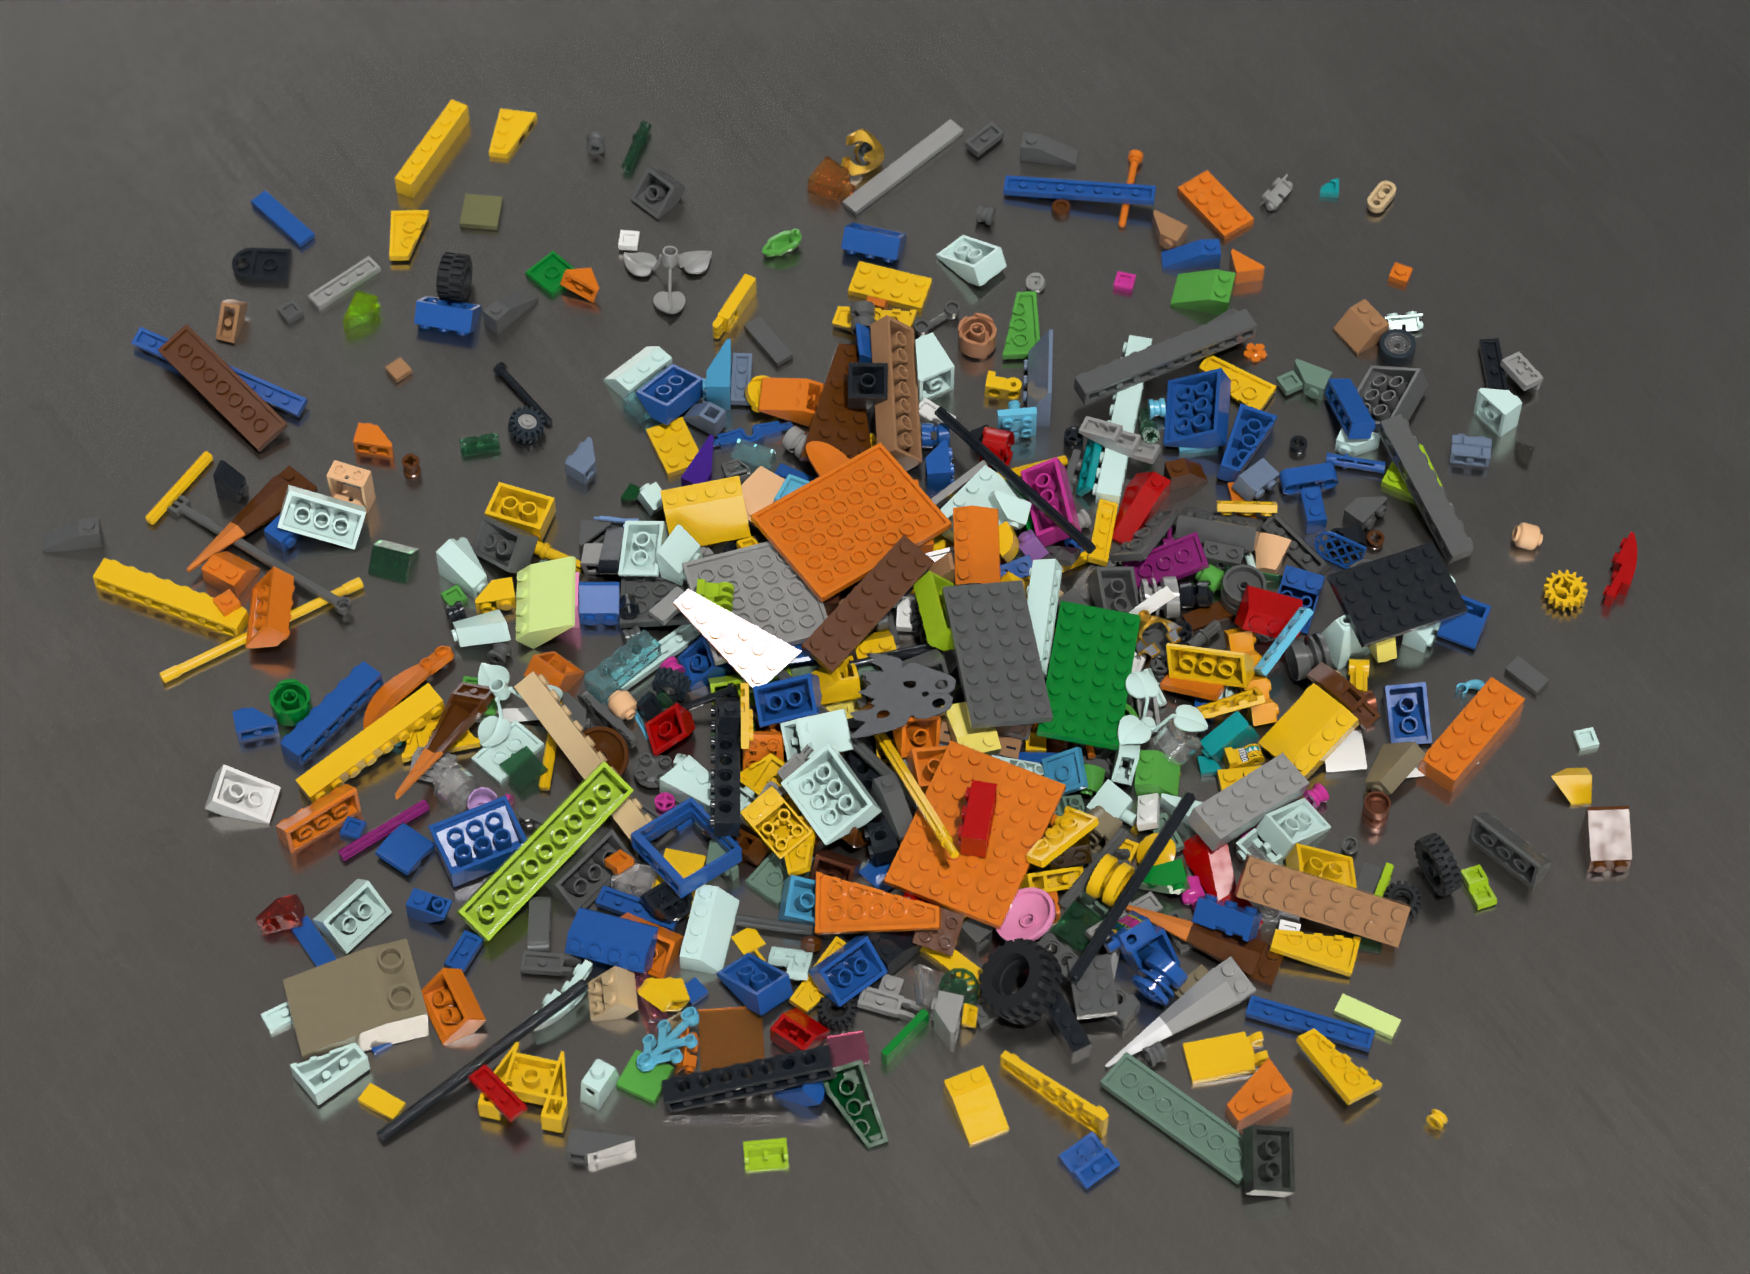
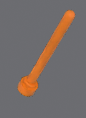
(1135, 159)

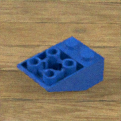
(1305, 586)

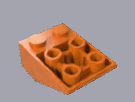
(790, 398)

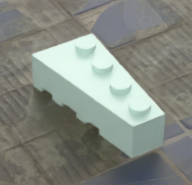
(689, 780)

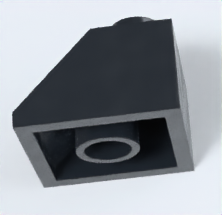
(867, 384)

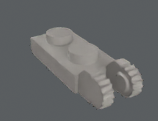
(886, 1003)

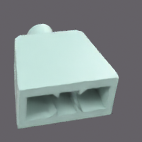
(1131, 754)
(1114, 802)
(600, 1080)

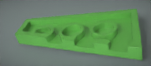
(1023, 327)

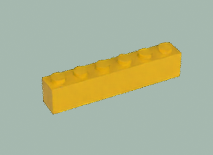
(432, 148)

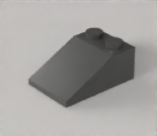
(504, 544)
(1114, 588)

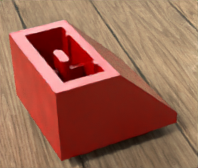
(797, 1031)

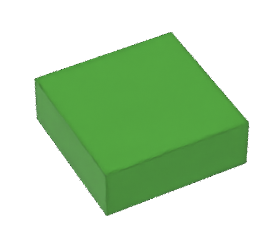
(454, 594)

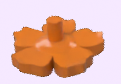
(1255, 352)

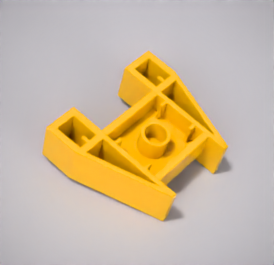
(536, 1082)

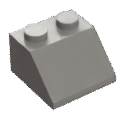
(947, 1017)

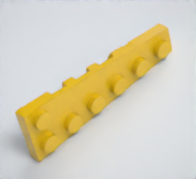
(1076, 1107)

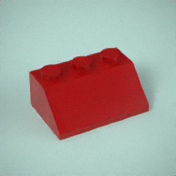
(1266, 611)

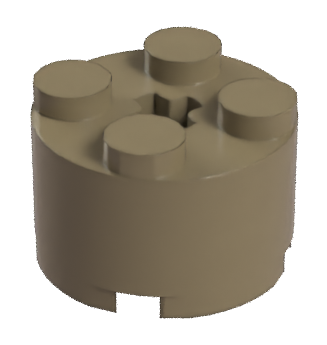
(1105, 830)

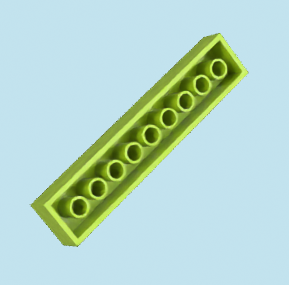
(544, 851)

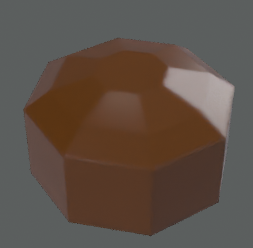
(811, 943)

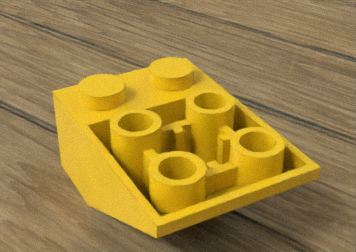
(841, 684)
(775, 823)

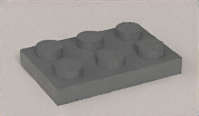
(1096, 991)

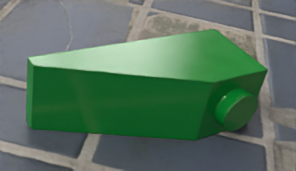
(1167, 878)

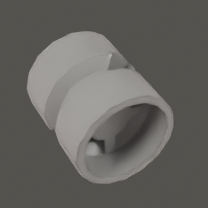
(794, 440)

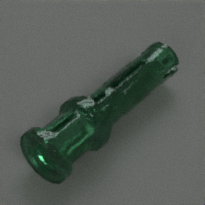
(1148, 427)

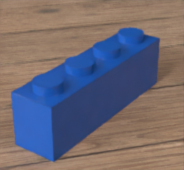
(1349, 408)

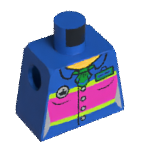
(1130, 933)

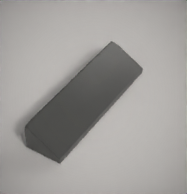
(1299, 548)

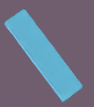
(1283, 641)

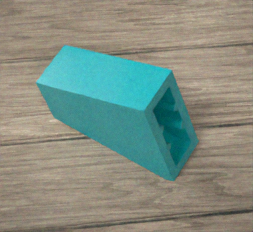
(1233, 733)

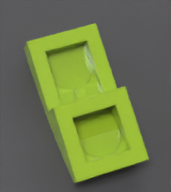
(1477, 887)

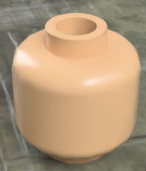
(1527, 536)
(622, 705)

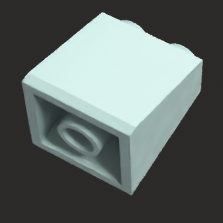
(933, 368)

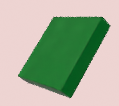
(549, 273)

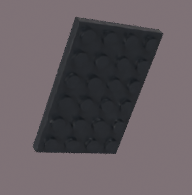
(1397, 594)

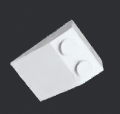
(242, 796)

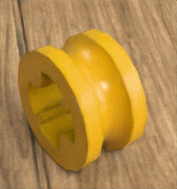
(1436, 1119)

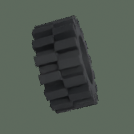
(1408, 892)
(836, 1022)

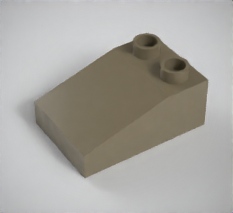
(357, 999)

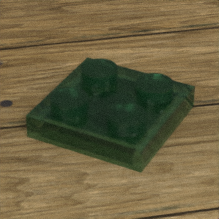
(1073, 924)

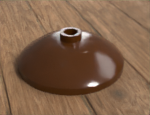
(611, 745)

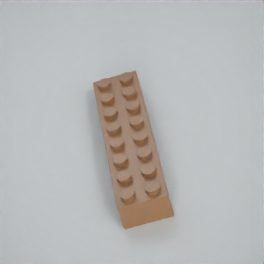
(899, 415)
(1322, 900)

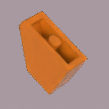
(372, 441)

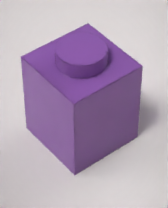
(1032, 545)

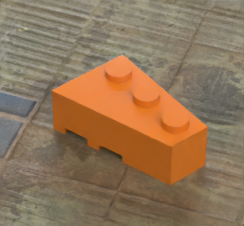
(1258, 1097)

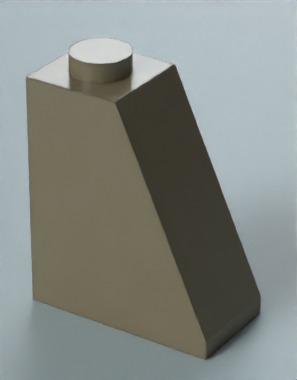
(1393, 765)

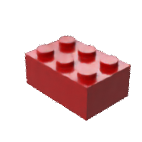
(977, 818)

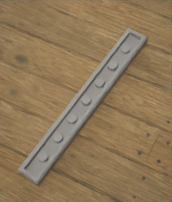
(903, 167)

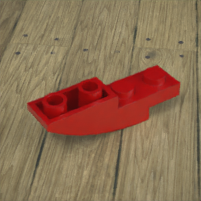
(1623, 570)

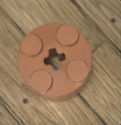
(977, 336)

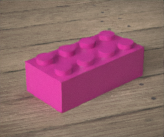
(1052, 484)

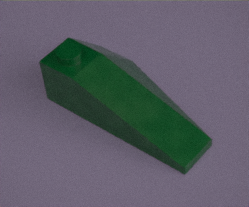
(856, 1102)

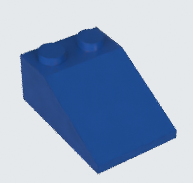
(1407, 713)
(756, 983)

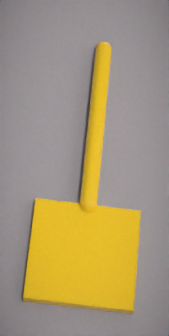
(749, 941)

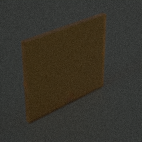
(729, 1037)

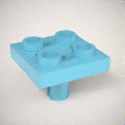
(1018, 420)

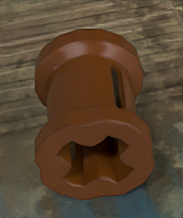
(411, 466)

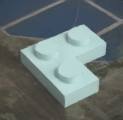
(797, 961)

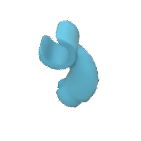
(1475, 684)

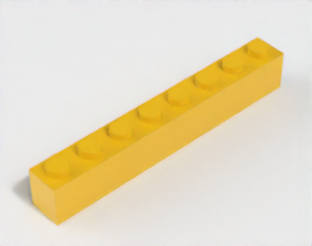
(168, 597)
(371, 743)

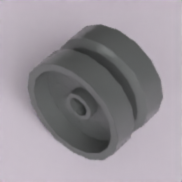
(1235, 583)

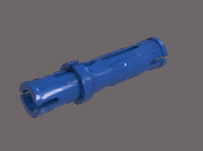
(1346, 461)

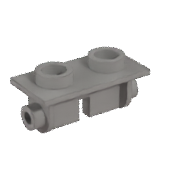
(1280, 187)

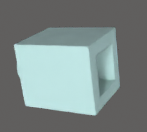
(651, 498)

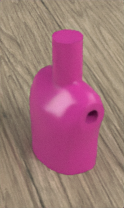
(1191, 895)

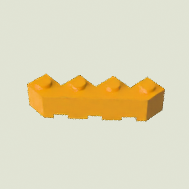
(1243, 641)

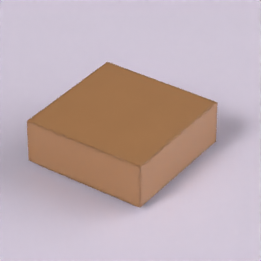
(398, 370)

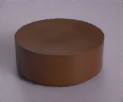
(1061, 208)

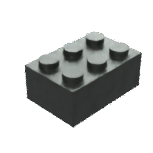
(1268, 1160)

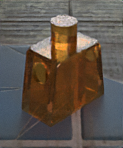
(830, 180)

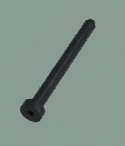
(500, 369)
(730, 690)

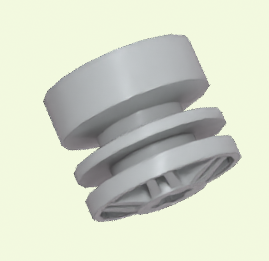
(1171, 608)

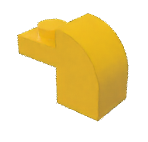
(1008, 542)

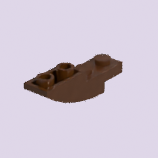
(1344, 693)

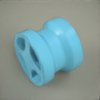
(1157, 407)

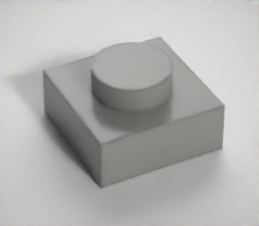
(891, 984)

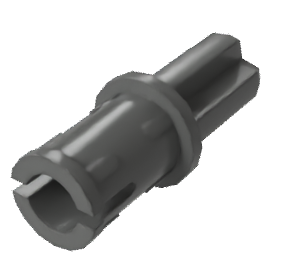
(1204, 635)

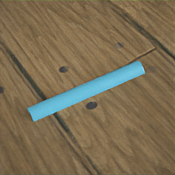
(641, 724)

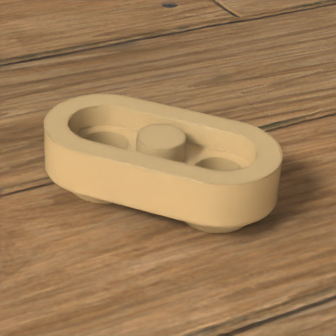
(1378, 199)

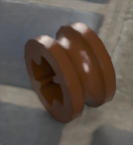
(1378, 535)

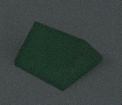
(392, 560)

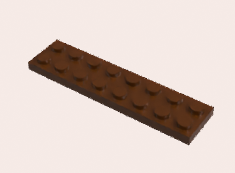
(222, 388)
(867, 604)

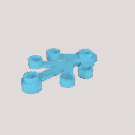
(648, 1059)

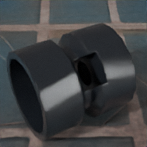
(1189, 595)

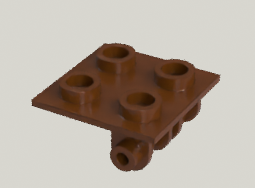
(943, 939)

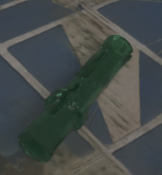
(639, 139)

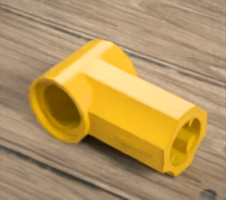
(1358, 673)

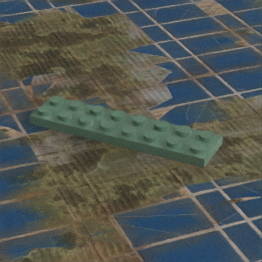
(1177, 1115)

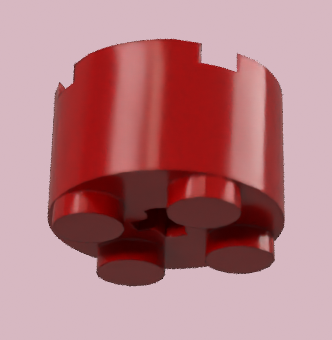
(999, 442)

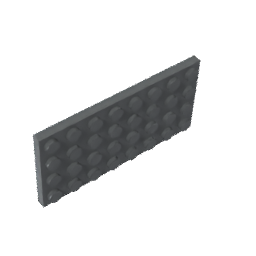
(997, 654)

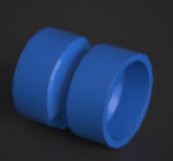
(942, 433)

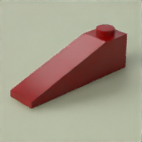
(1139, 504)
(1211, 867)

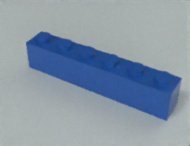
(331, 713)

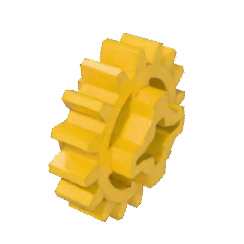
(1565, 590)

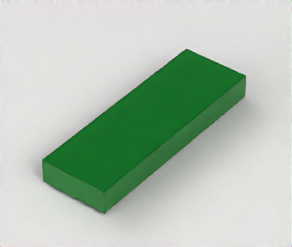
(904, 1037)

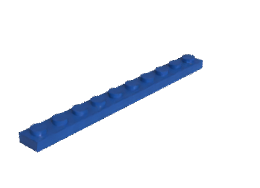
(270, 393)

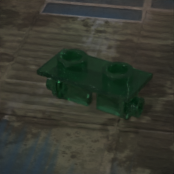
(478, 445)

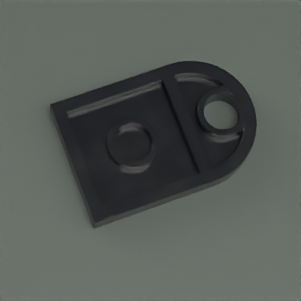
(263, 265)

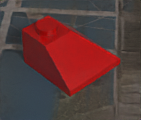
(669, 728)

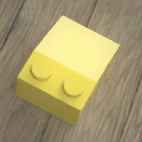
(979, 739)

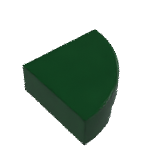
(630, 493)

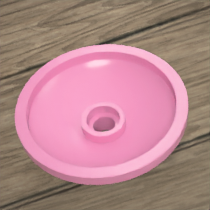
(1031, 907)

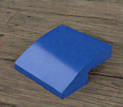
(405, 849)
(1088, 1160)

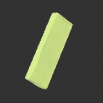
(1367, 1016)

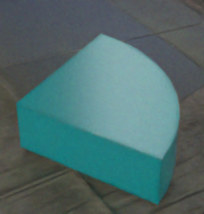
(1330, 189)
(1207, 766)

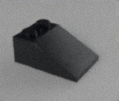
(894, 948)

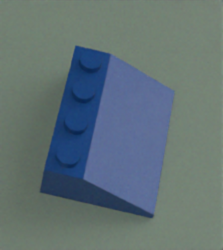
(1198, 410)
(477, 840)

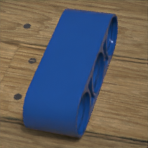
(1314, 475)

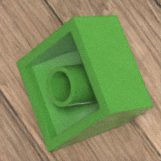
(1156, 774)

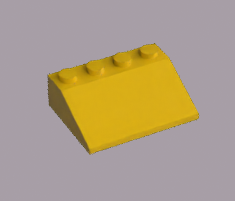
(708, 510)
(1310, 730)

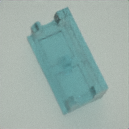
(754, 454)

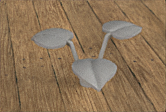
(642, 263)

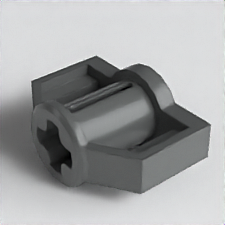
(744, 473)

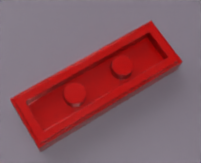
(497, 1093)

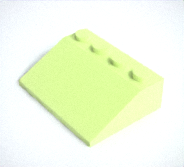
(545, 601)

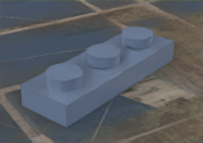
(740, 377)

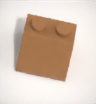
(1361, 327)

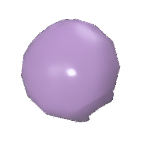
(480, 796)

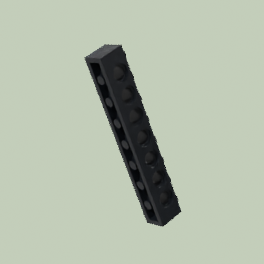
(726, 778)
(882, 850)
(759, 1082)

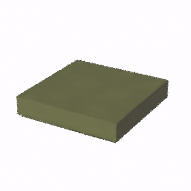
(481, 212)

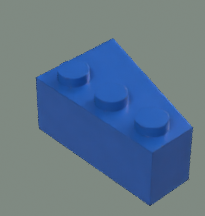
(1227, 917)

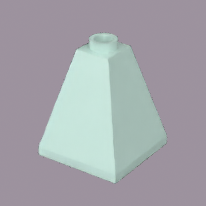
(1343, 643)

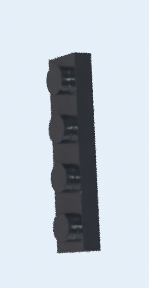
(1491, 359)

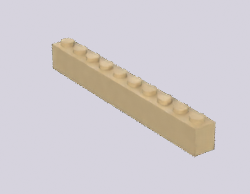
(575, 744)

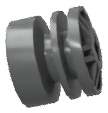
(1306, 655)

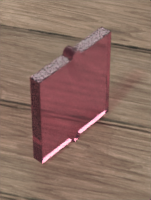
(849, 1048)

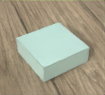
(1585, 739)

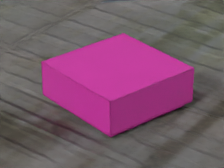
(1124, 282)

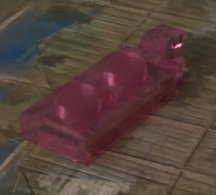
(651, 1013)

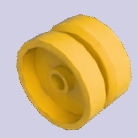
(1109, 879)

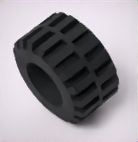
(454, 277)

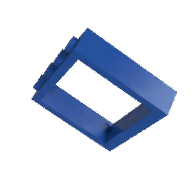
(682, 886)

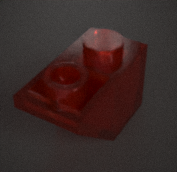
(281, 914)

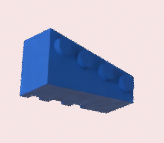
(1246, 437)

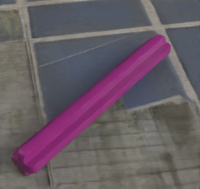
(383, 830)

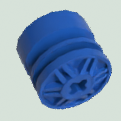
(1161, 974)

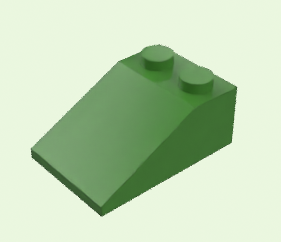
(1204, 291)

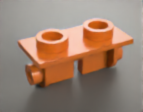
(689, 1061)

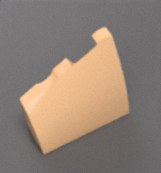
(1270, 552)

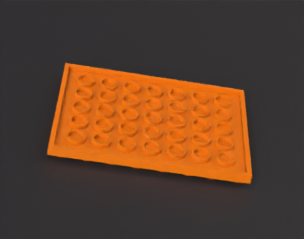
(849, 520)
(973, 884)

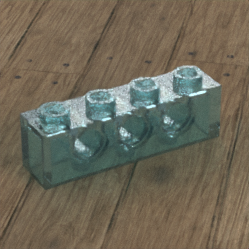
(618, 676)

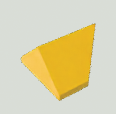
(1575, 785)

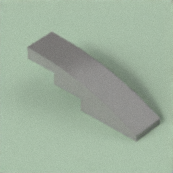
(1120, 441)

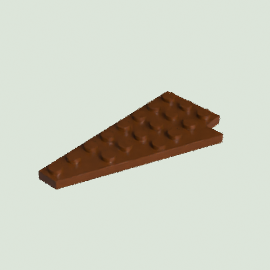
(832, 419)

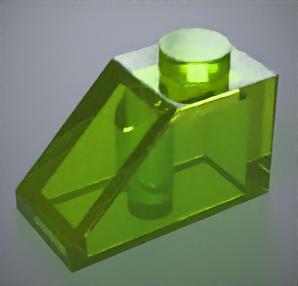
(361, 311)

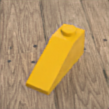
(1052, 879)

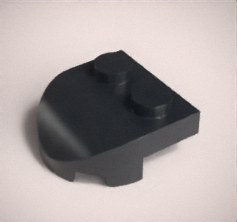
(666, 904)

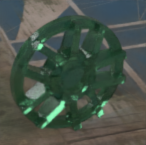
(960, 986)

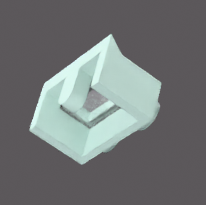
(1252, 845)

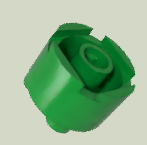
(290, 702)

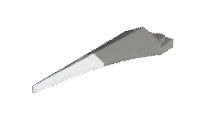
(1212, 994)

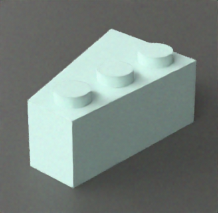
(330, 1072)

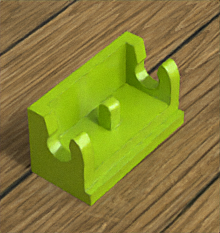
(765, 1155)

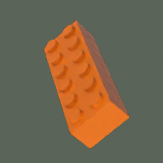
(1471, 734)

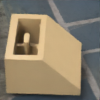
(612, 995)

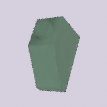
(1313, 378)

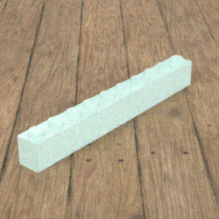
(1124, 413)

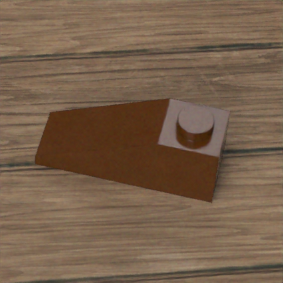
(752, 847)

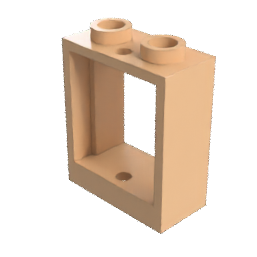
(357, 477)

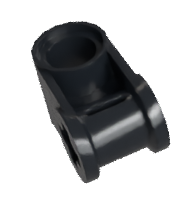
(1353, 533)

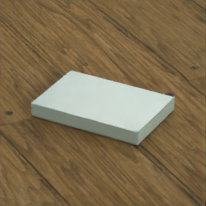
(490, 757)

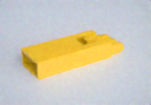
(734, 306)

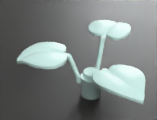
(496, 729)
(1137, 731)

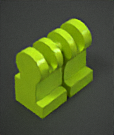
(718, 593)

